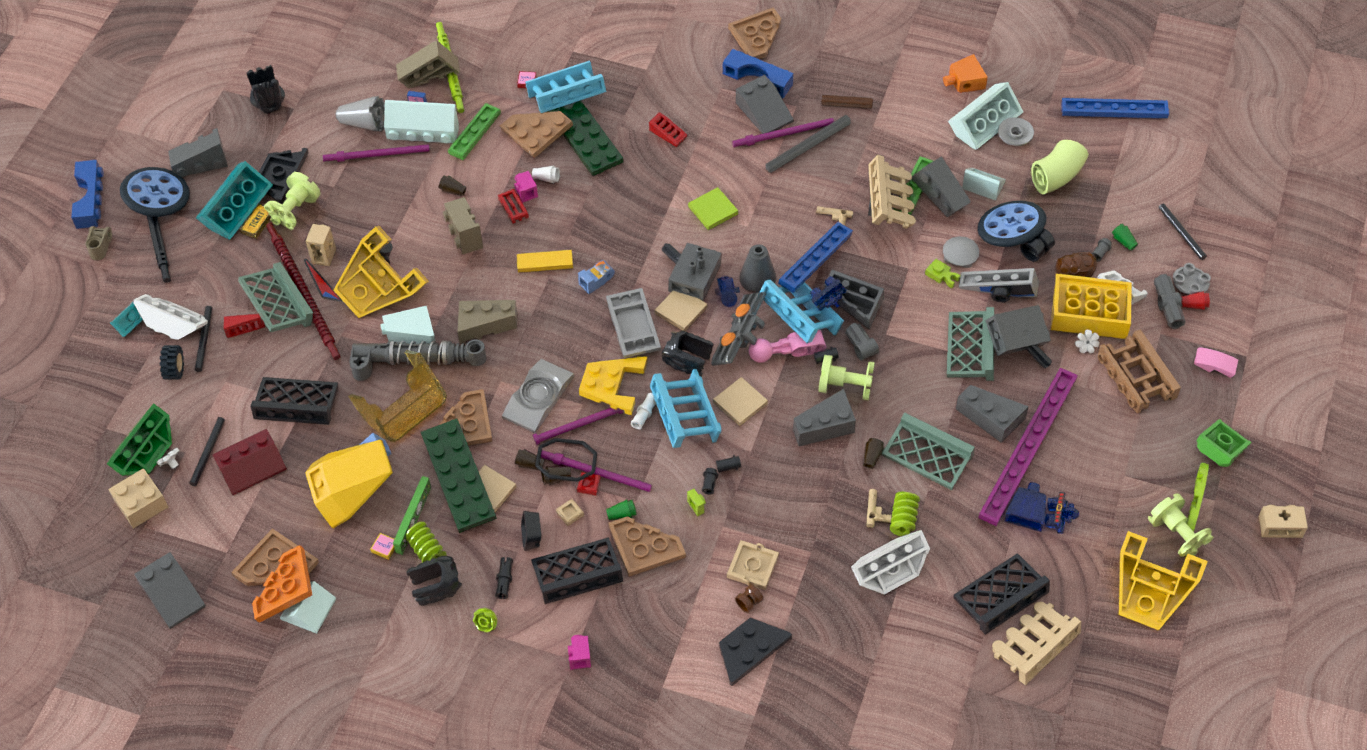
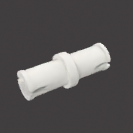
(643, 412)

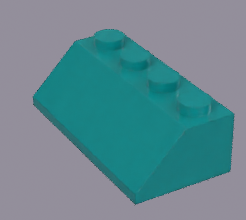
(234, 200)

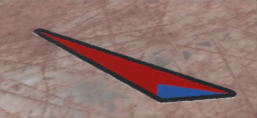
(322, 285)

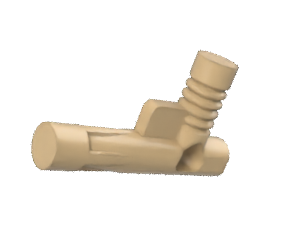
(837, 214)
(875, 511)

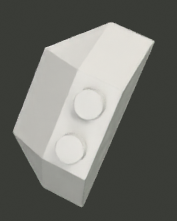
(168, 317)
(892, 563)

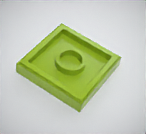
(713, 208)

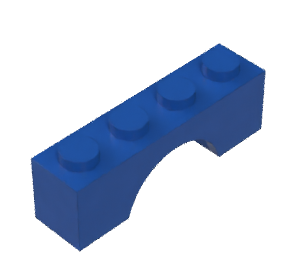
(740, 65)
(86, 210)

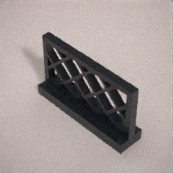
(292, 411)
(581, 581)
(1014, 603)

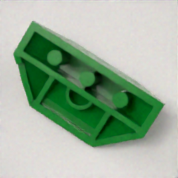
(143, 444)

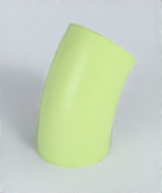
(1059, 166)

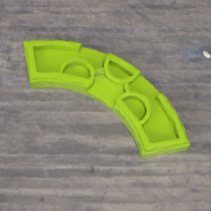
(1200, 484)

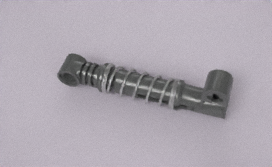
(393, 352)

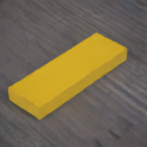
(544, 261)

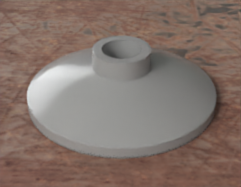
(1016, 131)

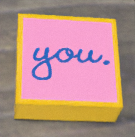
(383, 546)

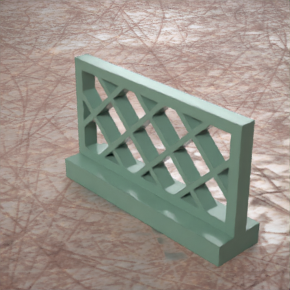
(288, 294)
(987, 345)
(932, 435)

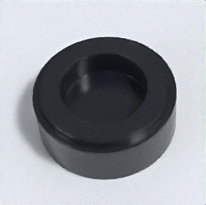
(1001, 295)

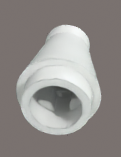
(548, 174)

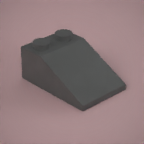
(763, 105)
(169, 590)

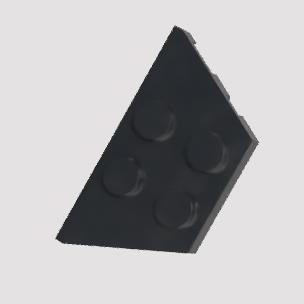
(278, 168)
(750, 646)

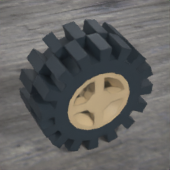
(171, 362)

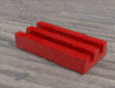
(518, 216)

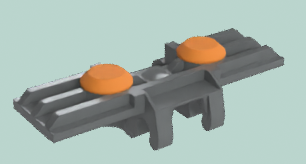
(740, 333)

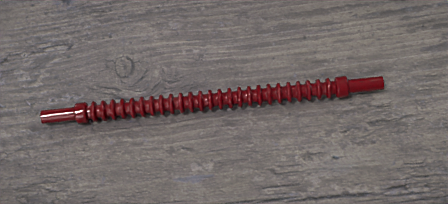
(291, 267)

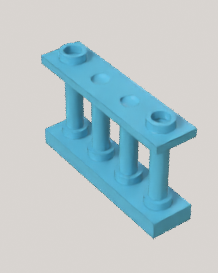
(565, 86)
(794, 316)
(671, 417)

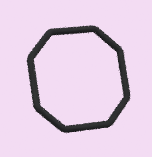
(565, 477)

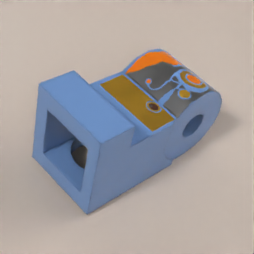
(595, 276)

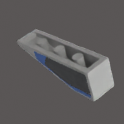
(1018, 281)

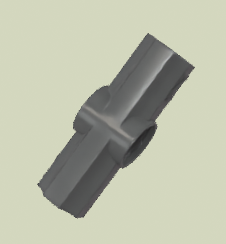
(1169, 301)

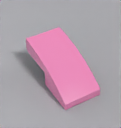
(1215, 360)

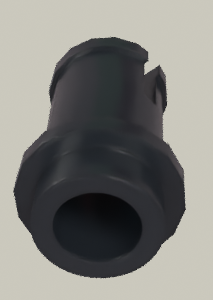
(819, 356)
(728, 464)
(710, 476)

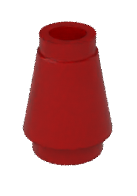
(1197, 300)

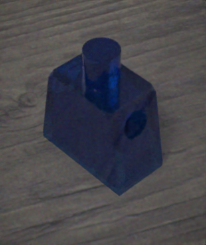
(1027, 508)

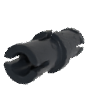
(504, 577)

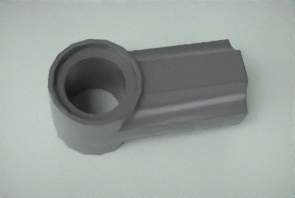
(863, 345)

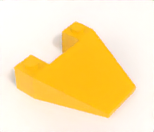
(370, 280)
(1150, 591)

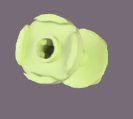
(300, 191)
(838, 376)
(1169, 513)

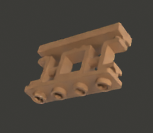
(1149, 362)

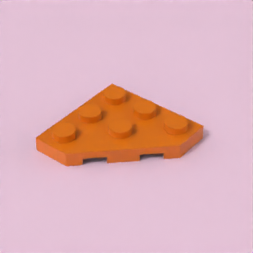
(284, 586)

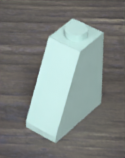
(408, 326)

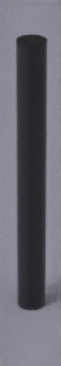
(1182, 231)
(203, 340)
(207, 451)

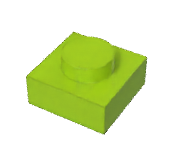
(696, 502)

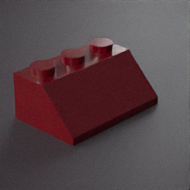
(249, 462)

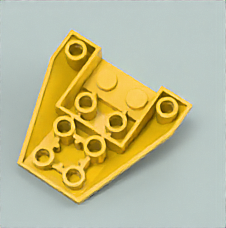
(347, 479)

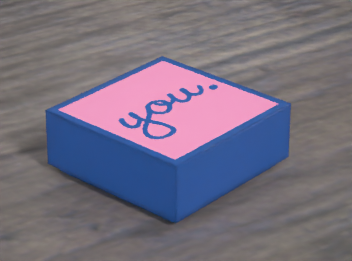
(416, 96)

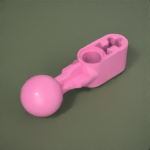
(792, 345)

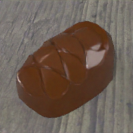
(1077, 264)

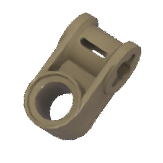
(98, 242)

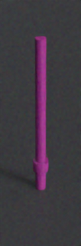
(751, 140)
(340, 156)
(560, 459)

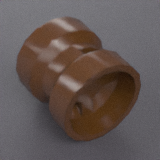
(749, 598)

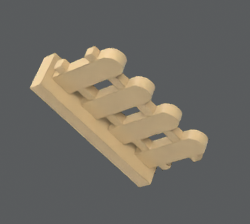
(881, 190)
(1035, 655)

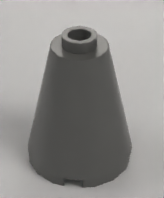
(757, 269)

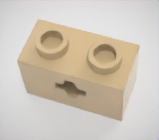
(321, 244)
(1282, 521)

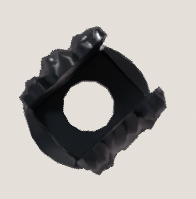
(265, 91)
(682, 361)
(447, 587)

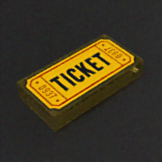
(255, 222)

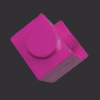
(525, 186)
(579, 652)

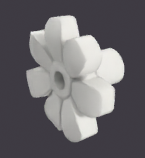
(1087, 341)
(169, 459)

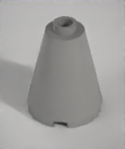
(363, 113)

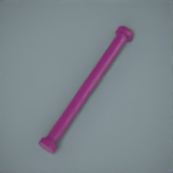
(575, 424)

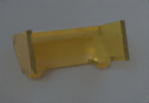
(411, 408)

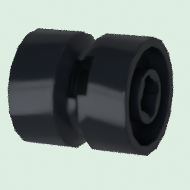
(1037, 247)

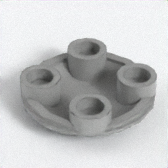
(961, 251)
(1191, 279)

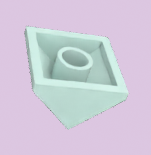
(982, 183)
(312, 610)

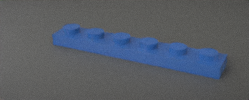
(1114, 108)
(815, 257)

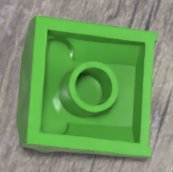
(1221, 443)

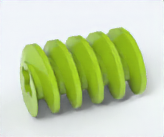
(904, 513)
(423, 542)

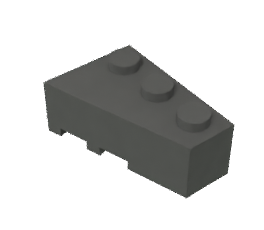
(199, 156)
(941, 187)
(861, 298)
(991, 412)
(825, 420)

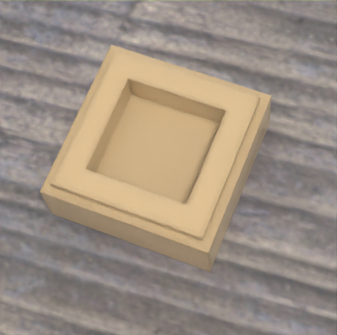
(569, 512)

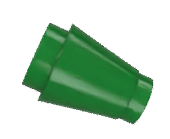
(1125, 237)
(621, 510)

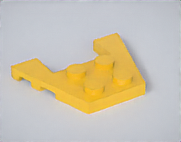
(603, 380)

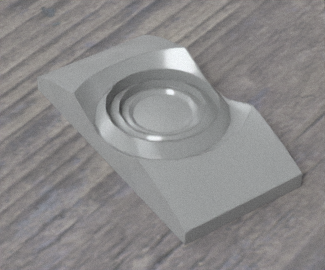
(633, 323)
(537, 395)

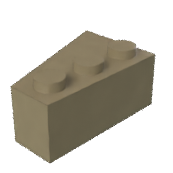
(427, 64)
(463, 226)
(485, 317)

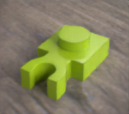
(941, 272)

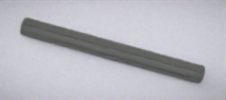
(807, 143)

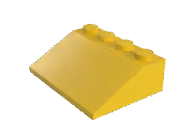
(1091, 305)

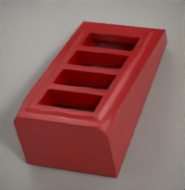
(660, 121)
(242, 324)

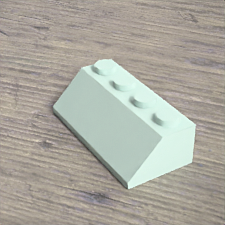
(983, 116)
(421, 121)

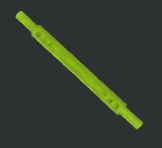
(452, 78)

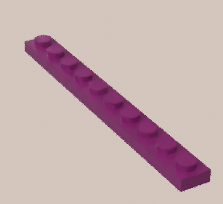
(1027, 447)

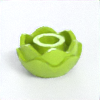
(485, 619)

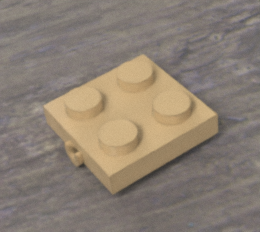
(753, 564)

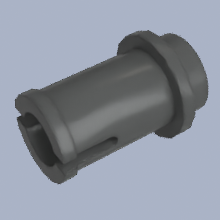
(1103, 246)

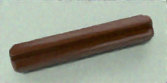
(847, 101)

